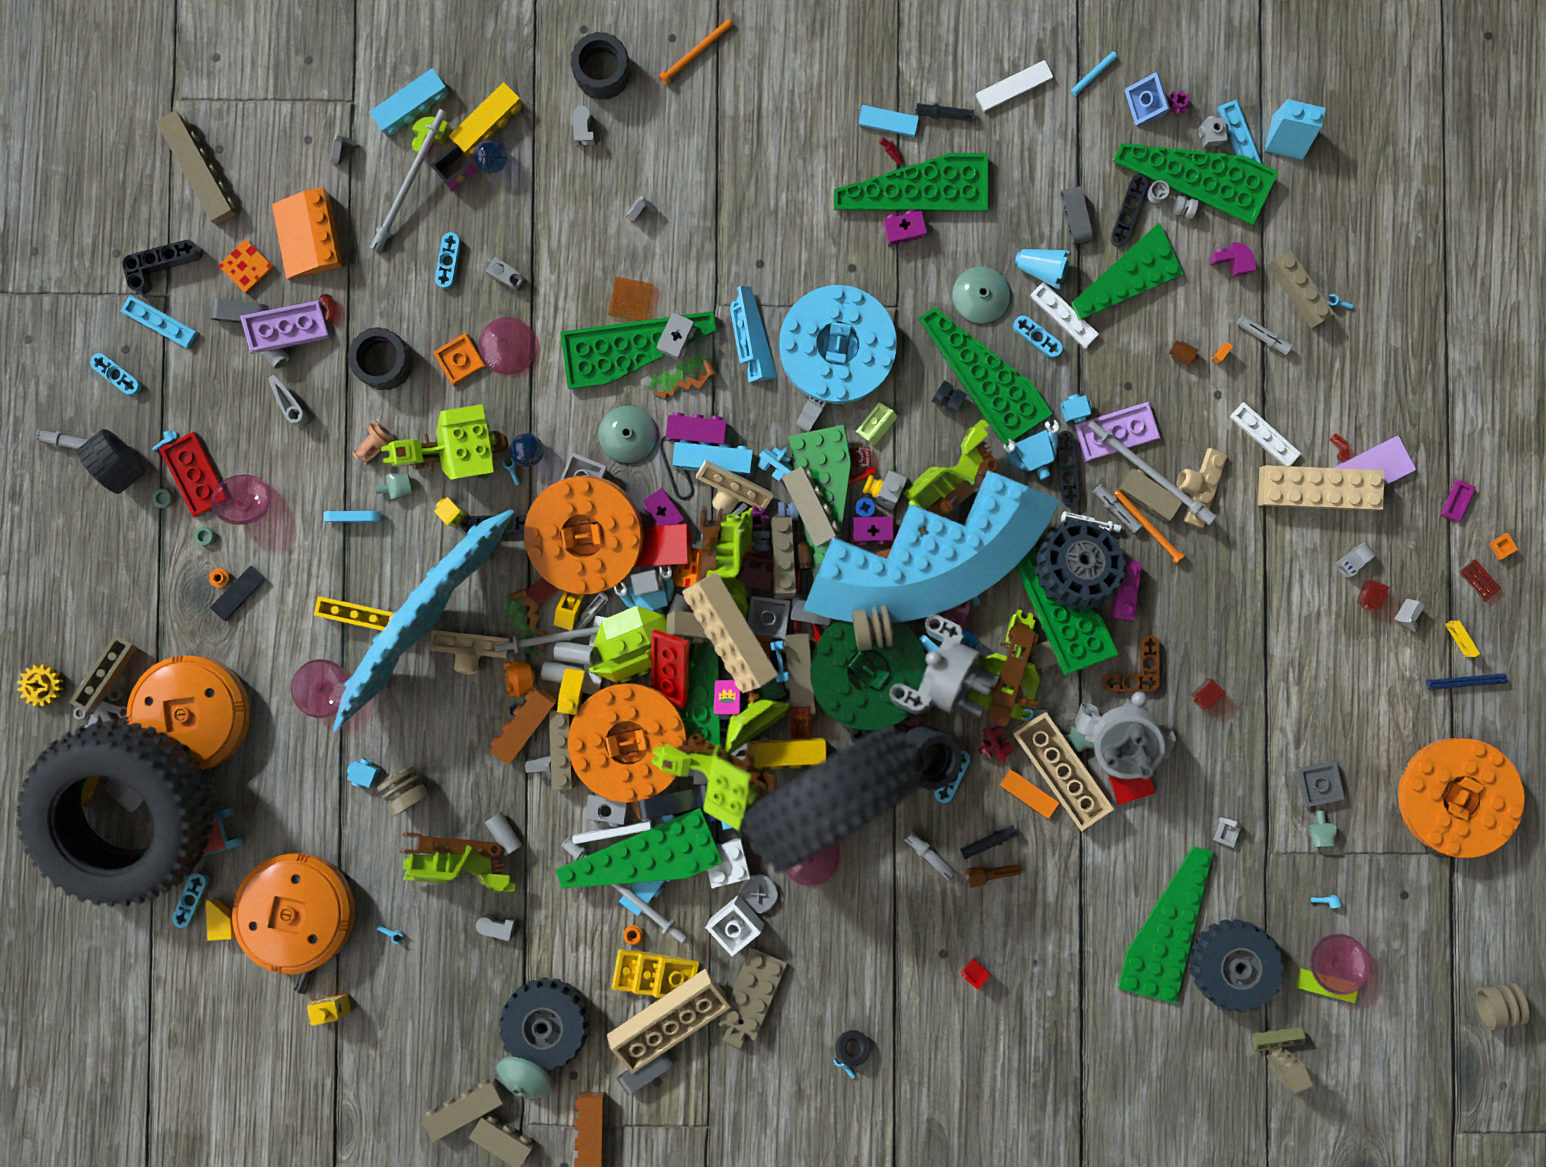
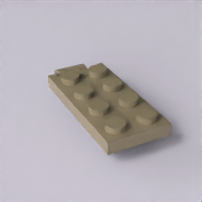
(751, 996)

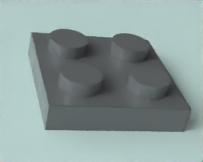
(1320, 783)

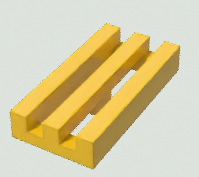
(1462, 638)

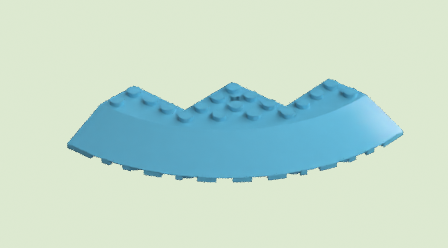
(940, 566)
(418, 615)

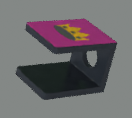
(445, 160)
(728, 699)

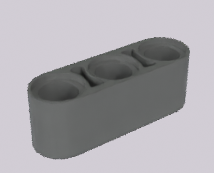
(1076, 215)
(231, 310)
(644, 1075)

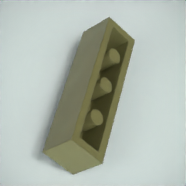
(1278, 1039)

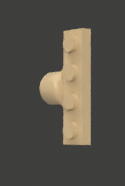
(1202, 484)
(732, 488)
(467, 648)

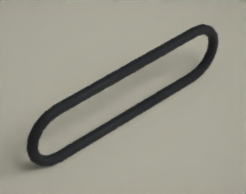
(670, 476)

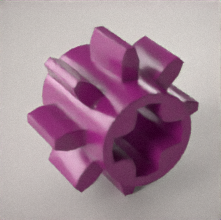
(1179, 97)
(757, 523)

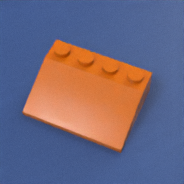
(307, 233)

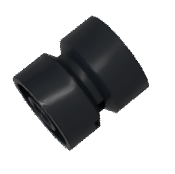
(956, 397)

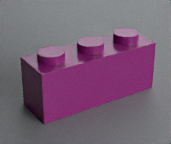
(696, 428)
(1125, 599)

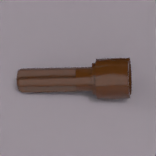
(979, 876)

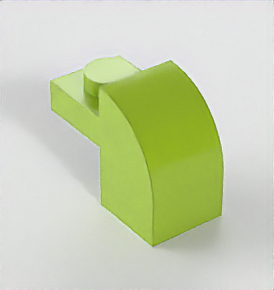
(421, 132)

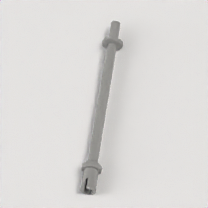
(384, 231)
(1195, 507)
(516, 644)
(578, 853)

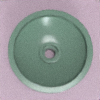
(978, 307)
(635, 445)
(524, 1078)

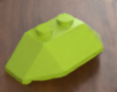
(627, 631)
(625, 666)
(753, 721)

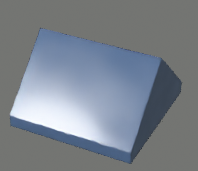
(1147, 99)

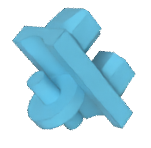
(768, 458)

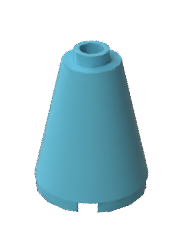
(1045, 265)

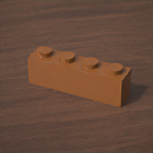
(523, 725)
(590, 1129)

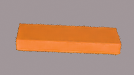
(1029, 793)

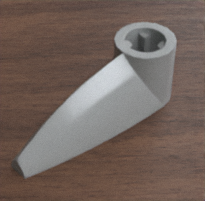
(288, 404)

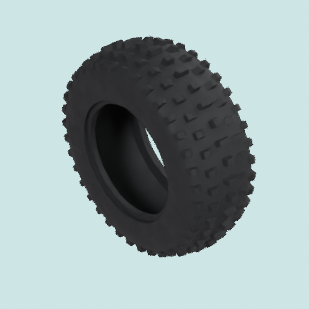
(834, 799)
(70, 849)

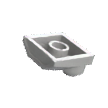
(581, 466)
(768, 617)

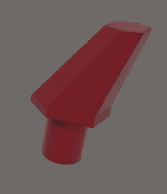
(891, 150)

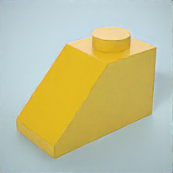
(450, 512)
(568, 610)
(571, 691)
(219, 920)

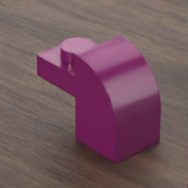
(1239, 257)

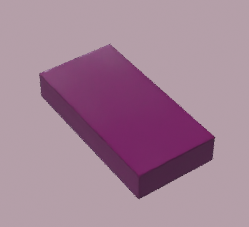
(1458, 501)

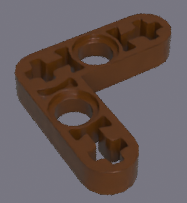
(1145, 673)

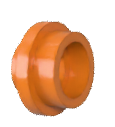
(224, 578)
(633, 941)

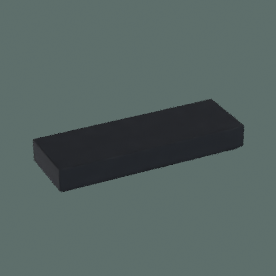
(237, 593)

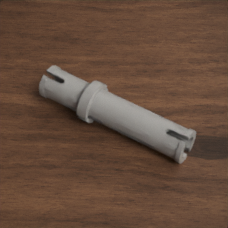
(1265, 335)
(59, 439)
(1110, 501)
(926, 852)

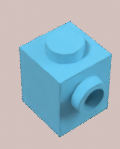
(1076, 408)
(363, 773)

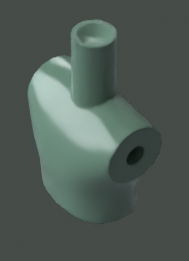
(397, 486)
(1077, 740)
(1322, 833)

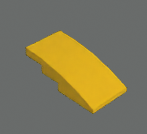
(651, 972)

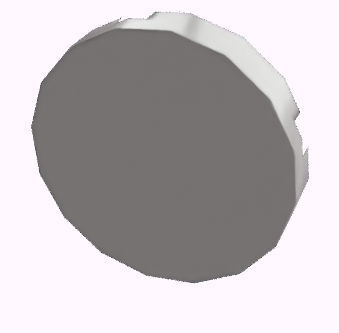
(758, 893)

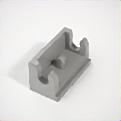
(799, 614)

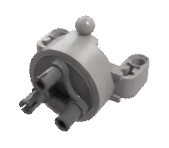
(948, 676)
(1126, 738)

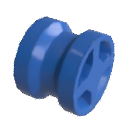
(865, 507)

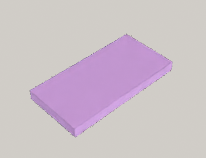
(284, 327)
(1129, 426)
(1386, 456)

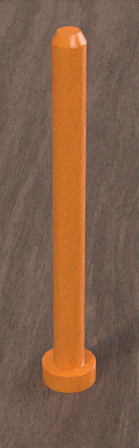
(665, 77)
(1149, 527)

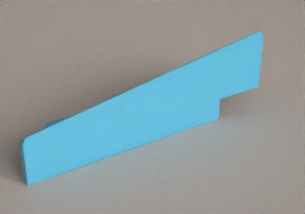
(750, 337)

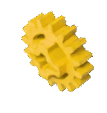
(35, 693)

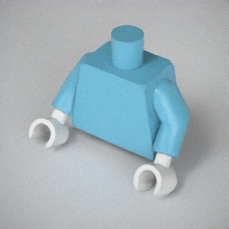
(1034, 451)
(651, 601)

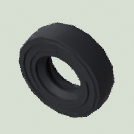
(864, 1048)

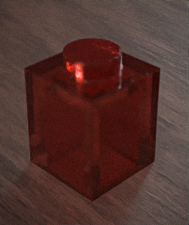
(541, 591)
(1372, 595)
(1208, 694)

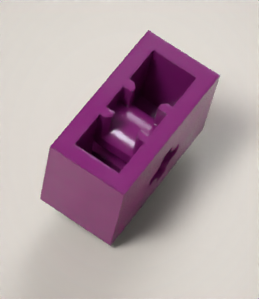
(896, 234)
(661, 500)
(863, 524)

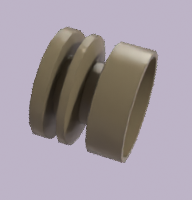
(872, 628)
(403, 791)
(1502, 1006)

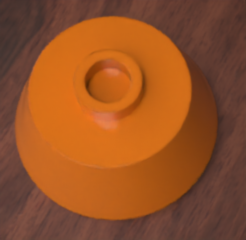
(518, 678)

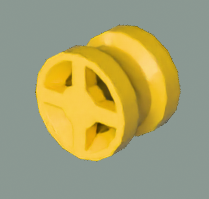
(873, 486)

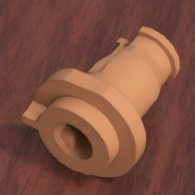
(372, 445)

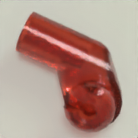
(331, 306)
(1344, 447)

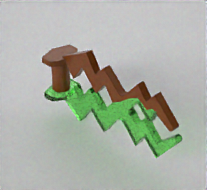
(675, 379)
(528, 629)

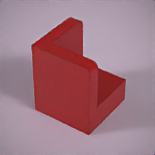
(975, 973)

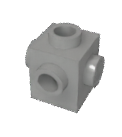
(1213, 132)

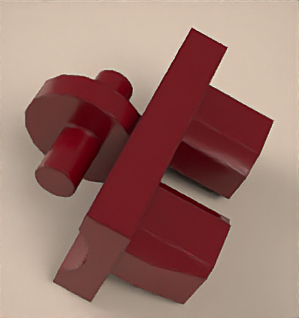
(1000, 751)

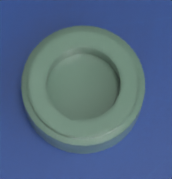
(163, 498)
(204, 536)

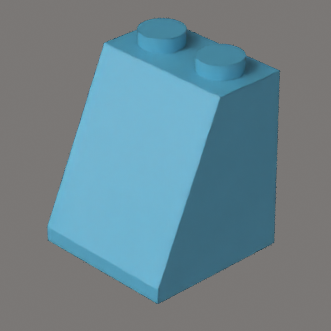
(1294, 129)

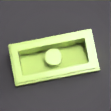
(876, 424)

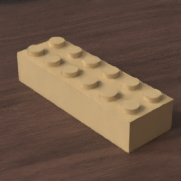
(1321, 488)
(729, 633)
(1062, 770)
(668, 1021)

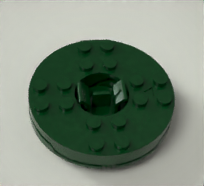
(856, 684)

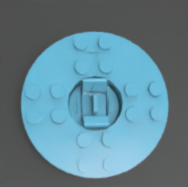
(837, 344)

